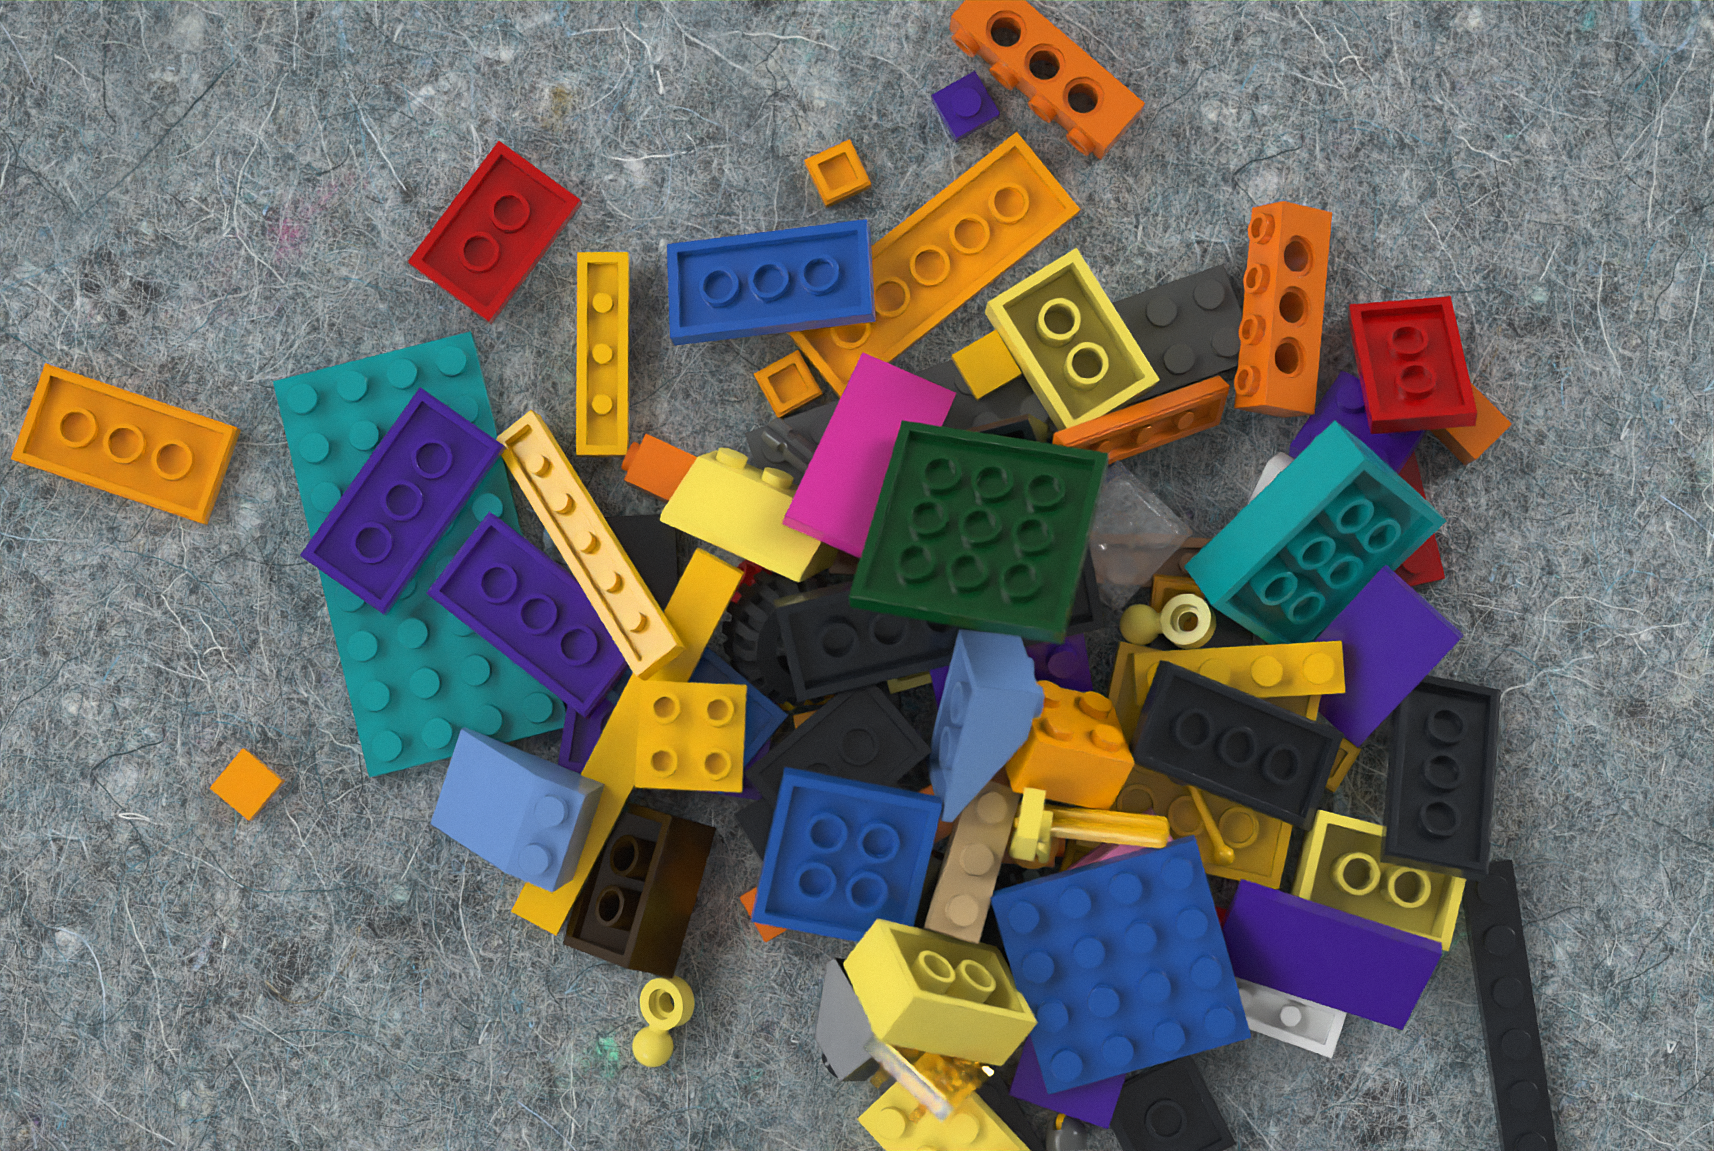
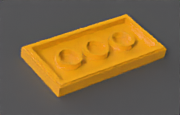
(126, 444)

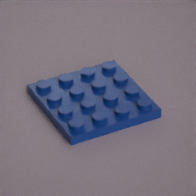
(1121, 964)

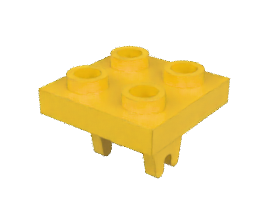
(690, 736)

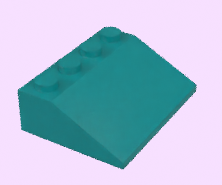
(1313, 540)

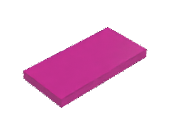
(855, 451)

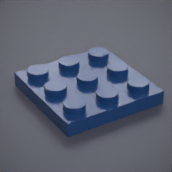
(844, 855)

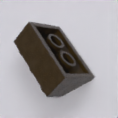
(642, 891)

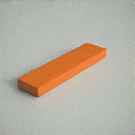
(1151, 421)

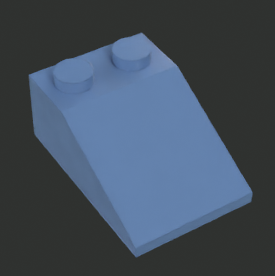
(981, 716)
(516, 809)

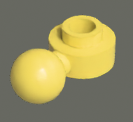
(1142, 624)
(653, 1043)

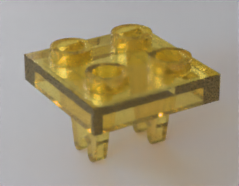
(934, 1079)

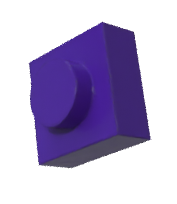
(965, 106)

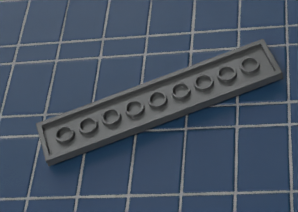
(1181, 328)

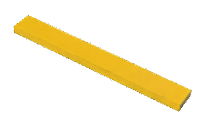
(694, 615)

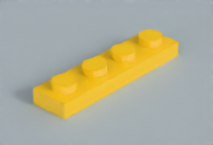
(602, 354)
(1255, 670)

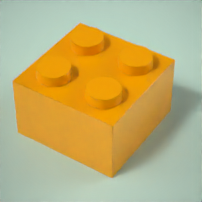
(1073, 750)

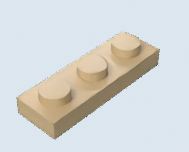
(972, 864)

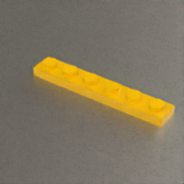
(589, 546)

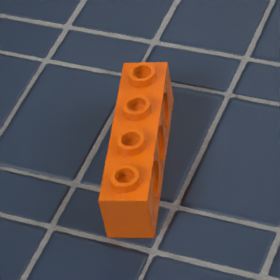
(1076, 71)
(1283, 310)

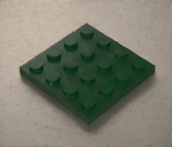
(980, 531)

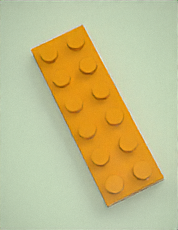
(946, 257)

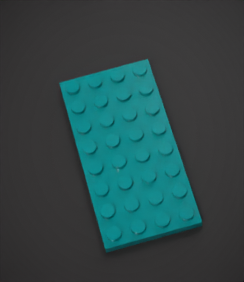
(419, 668)

